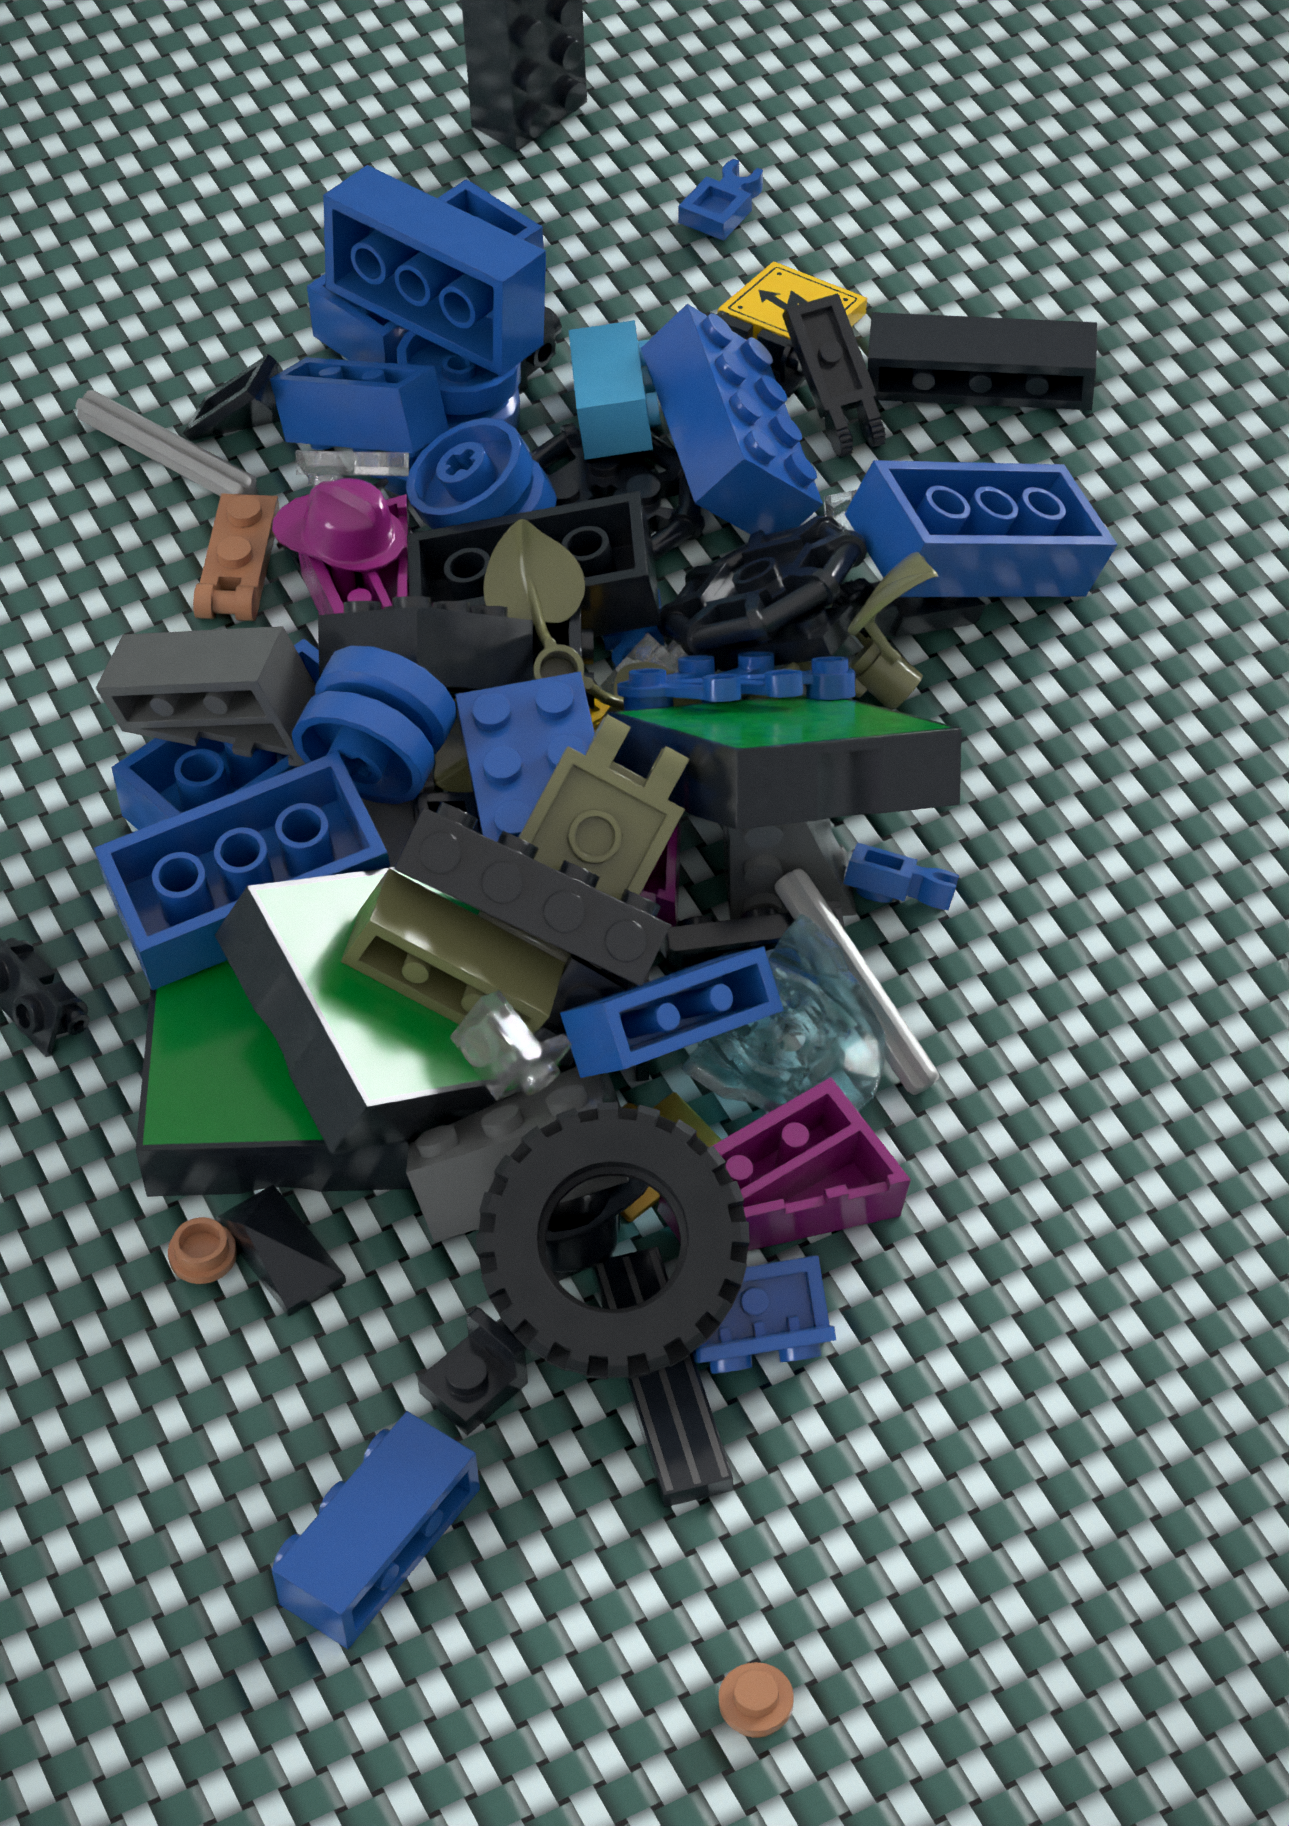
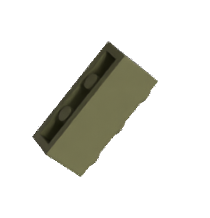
(447, 954)

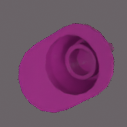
(342, 525)

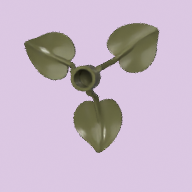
(544, 585)
(878, 665)

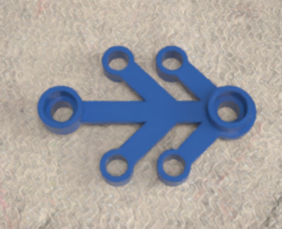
(755, 675)

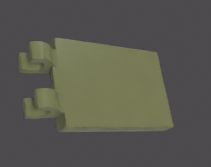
(603, 818)

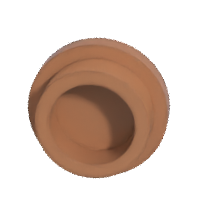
(202, 1251)
(756, 1699)

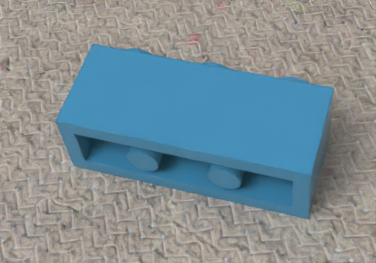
(612, 390)

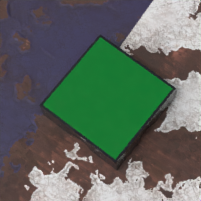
(796, 759)
(356, 1050)
(225, 1110)

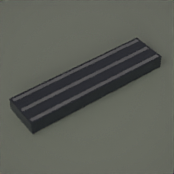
(669, 1401)

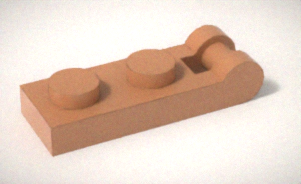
(237, 557)

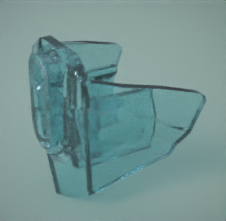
(818, 1003)

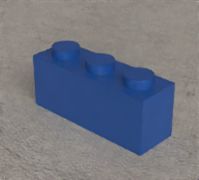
(360, 405)
(671, 1012)
(375, 1528)

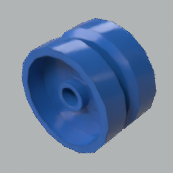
(465, 387)
(477, 475)
(380, 718)

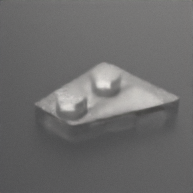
(334, 464)

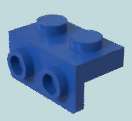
(774, 1310)

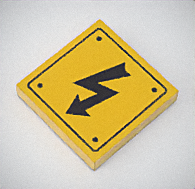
(780, 287)

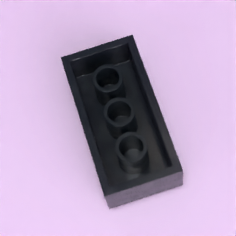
(523, 66)
(603, 535)

